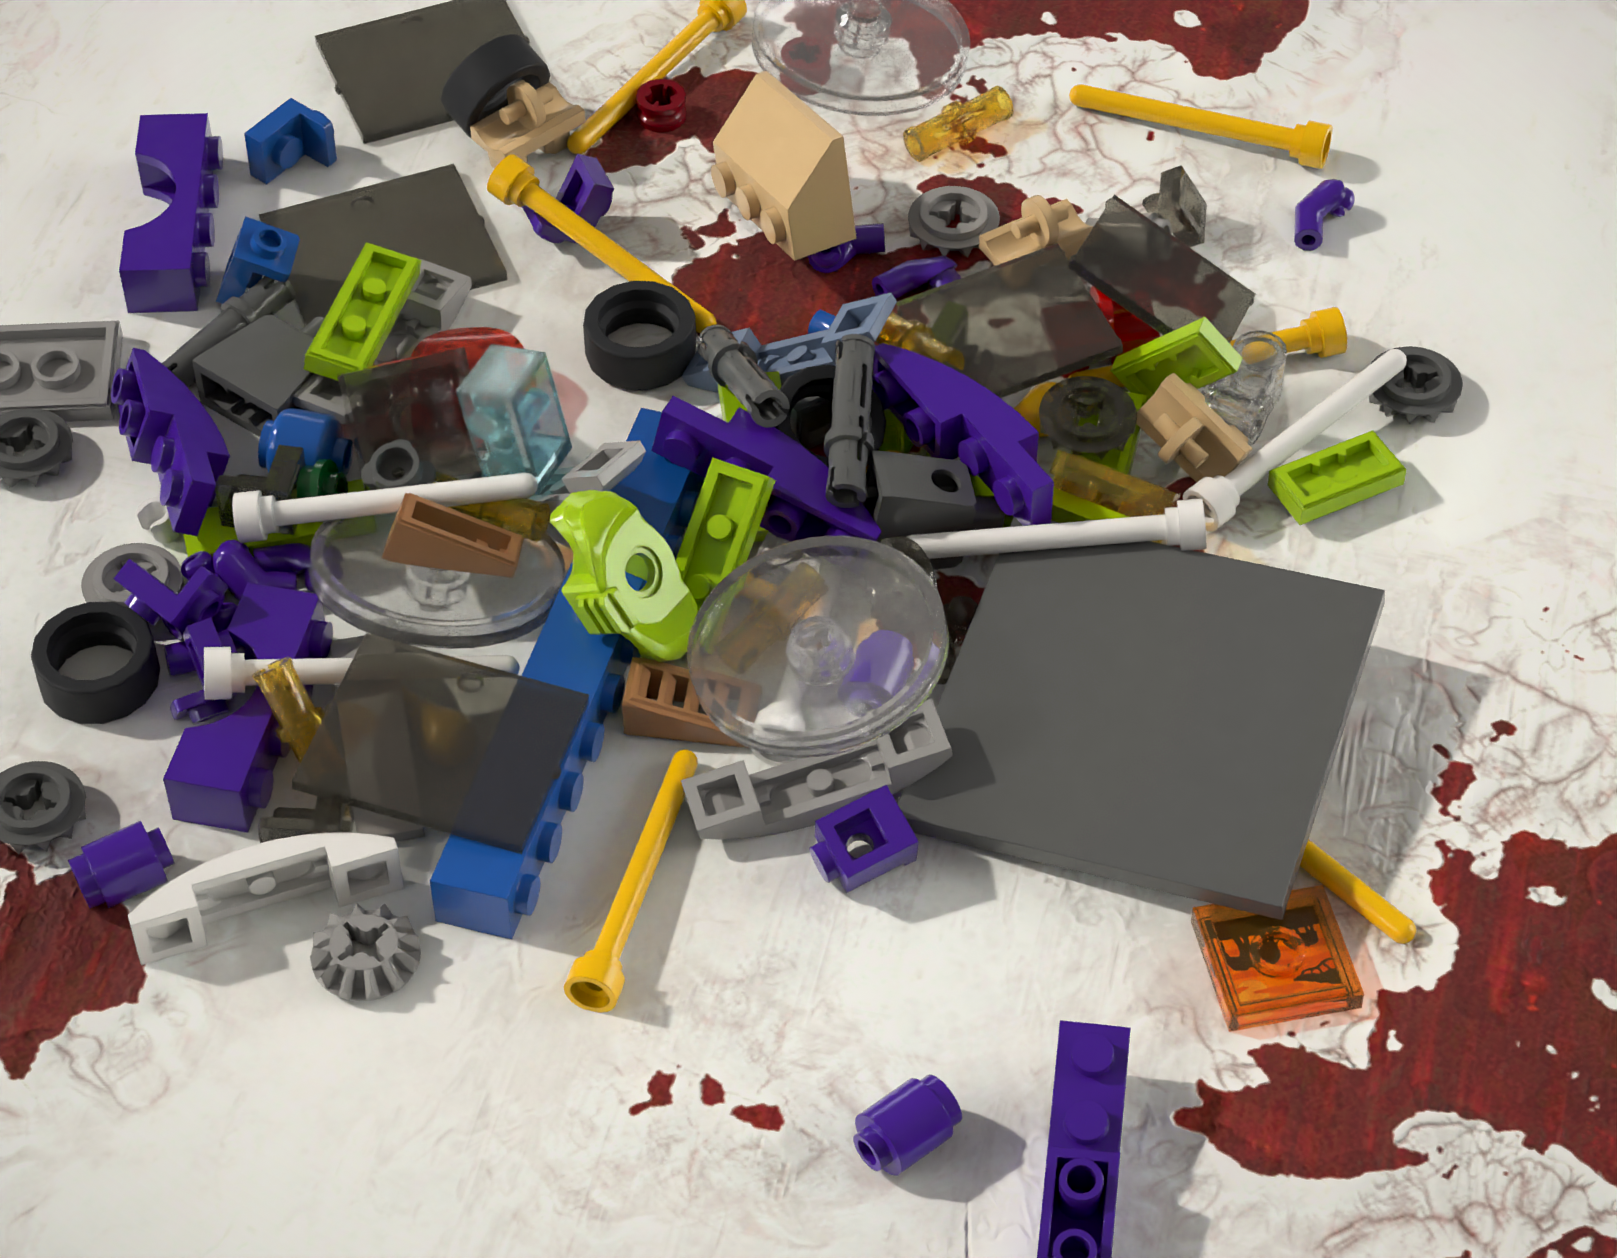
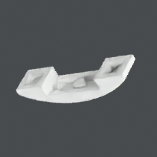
(259, 876)

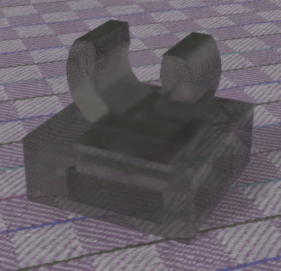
(1180, 204)

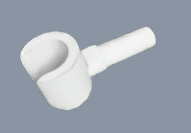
(156, 518)

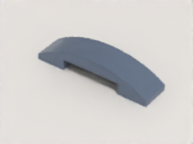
(804, 351)

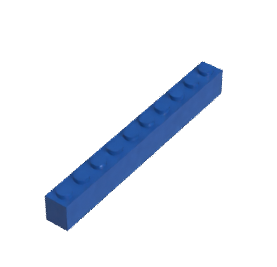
(491, 886)

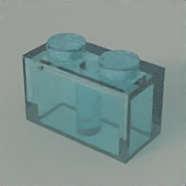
(514, 414)

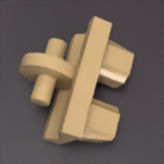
(528, 123)
(1037, 229)
(1191, 431)

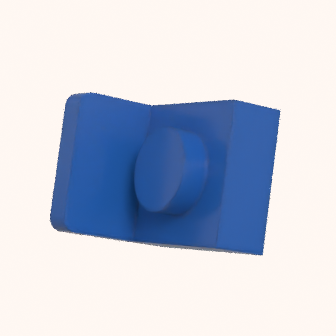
(286, 137)
(257, 253)

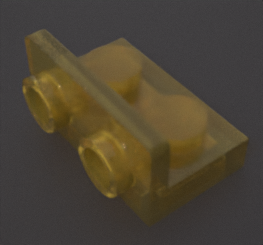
(1110, 487)

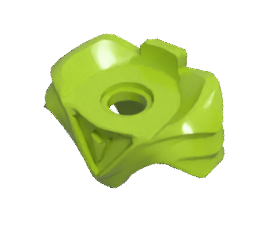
(606, 542)

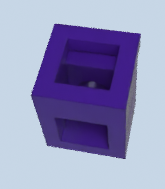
(868, 819)

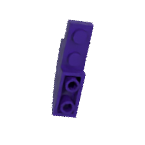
(965, 420)
(173, 434)
(798, 498)
(1084, 1141)

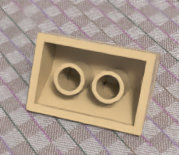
(785, 170)

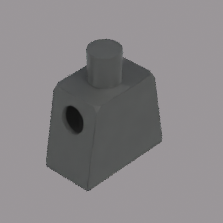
(255, 371)
(925, 497)

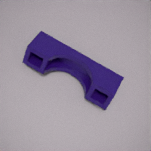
(167, 258)
(228, 765)

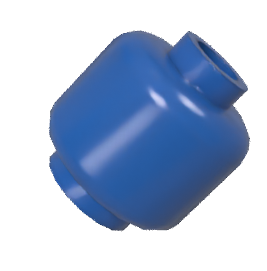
(315, 432)

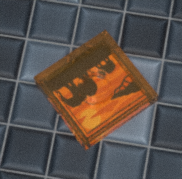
(1277, 967)

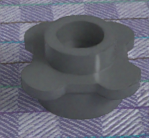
(395, 457)

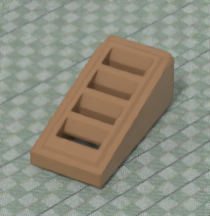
(450, 540)
(660, 718)

